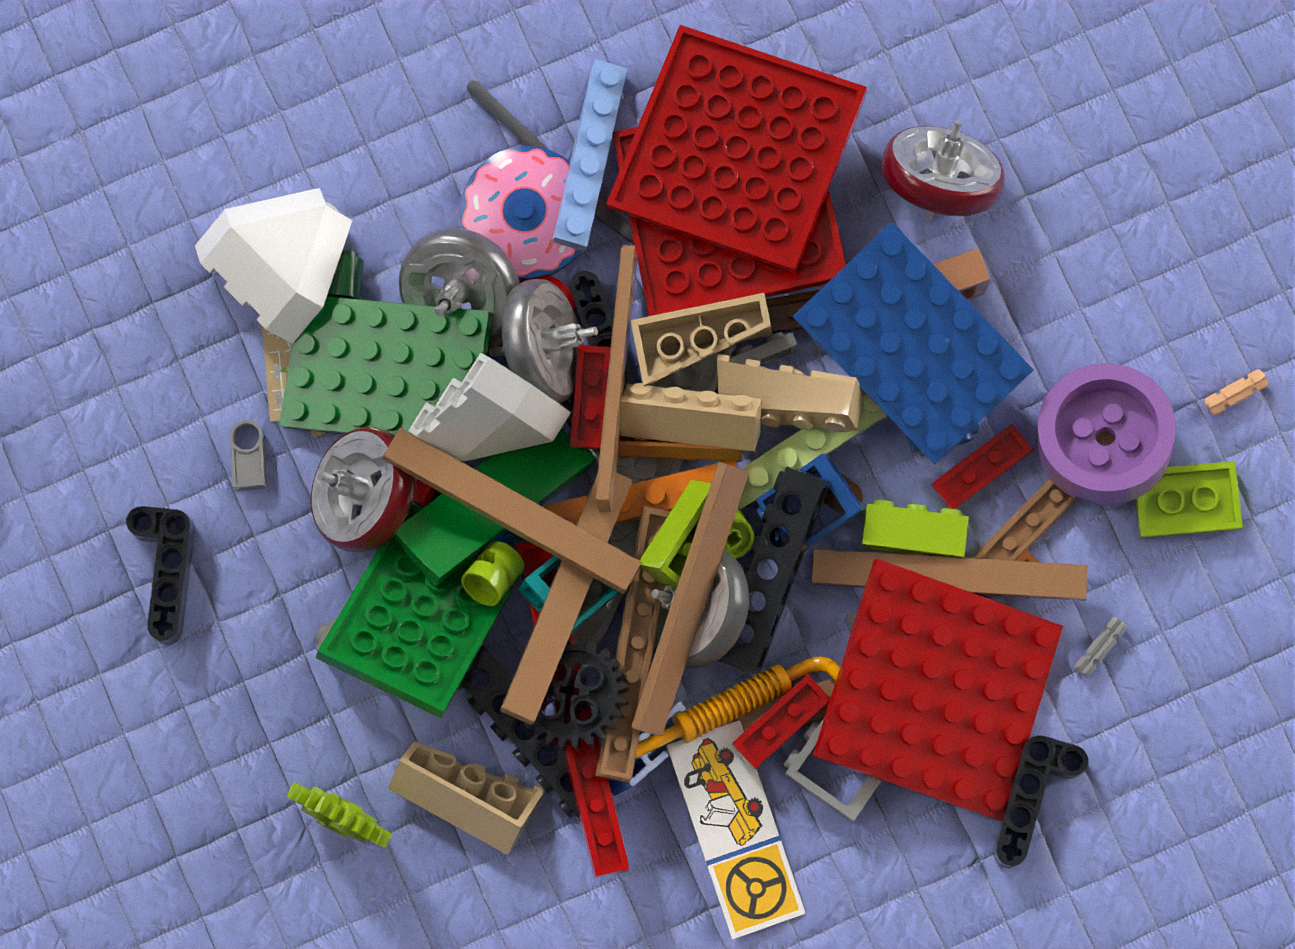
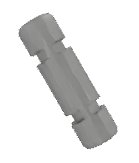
(1100, 647)

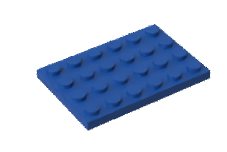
(913, 343)

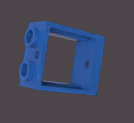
(838, 486)

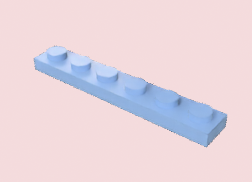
(589, 155)

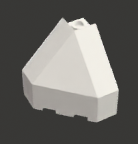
(278, 257)
(489, 414)

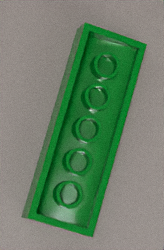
(450, 534)

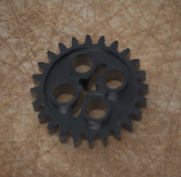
(603, 697)

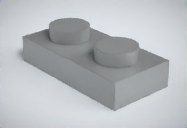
(775, 347)

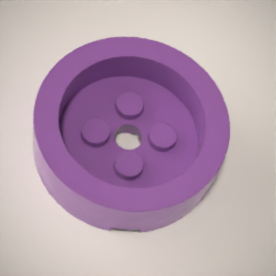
(1111, 401)

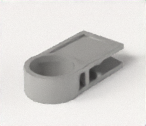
(248, 464)

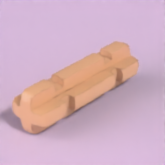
(1236, 392)

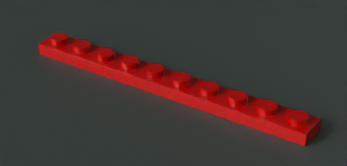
(590, 792)

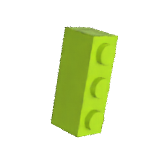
(914, 530)
(670, 546)

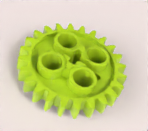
(339, 815)

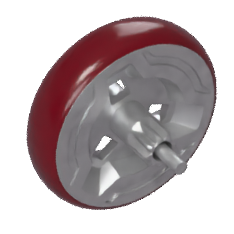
(940, 190)
(339, 492)

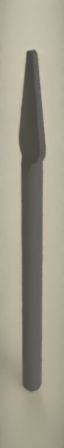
(607, 216)

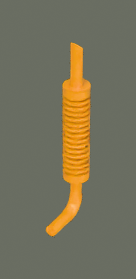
(736, 702)

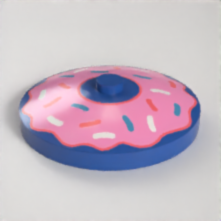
(517, 205)

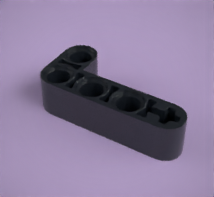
(598, 305)
(163, 576)
(1031, 802)

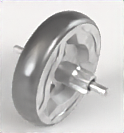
(472, 270)
(542, 338)

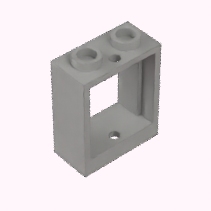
(797, 759)

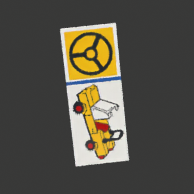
(736, 832)

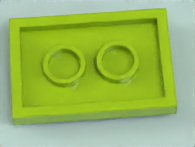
(1191, 502)

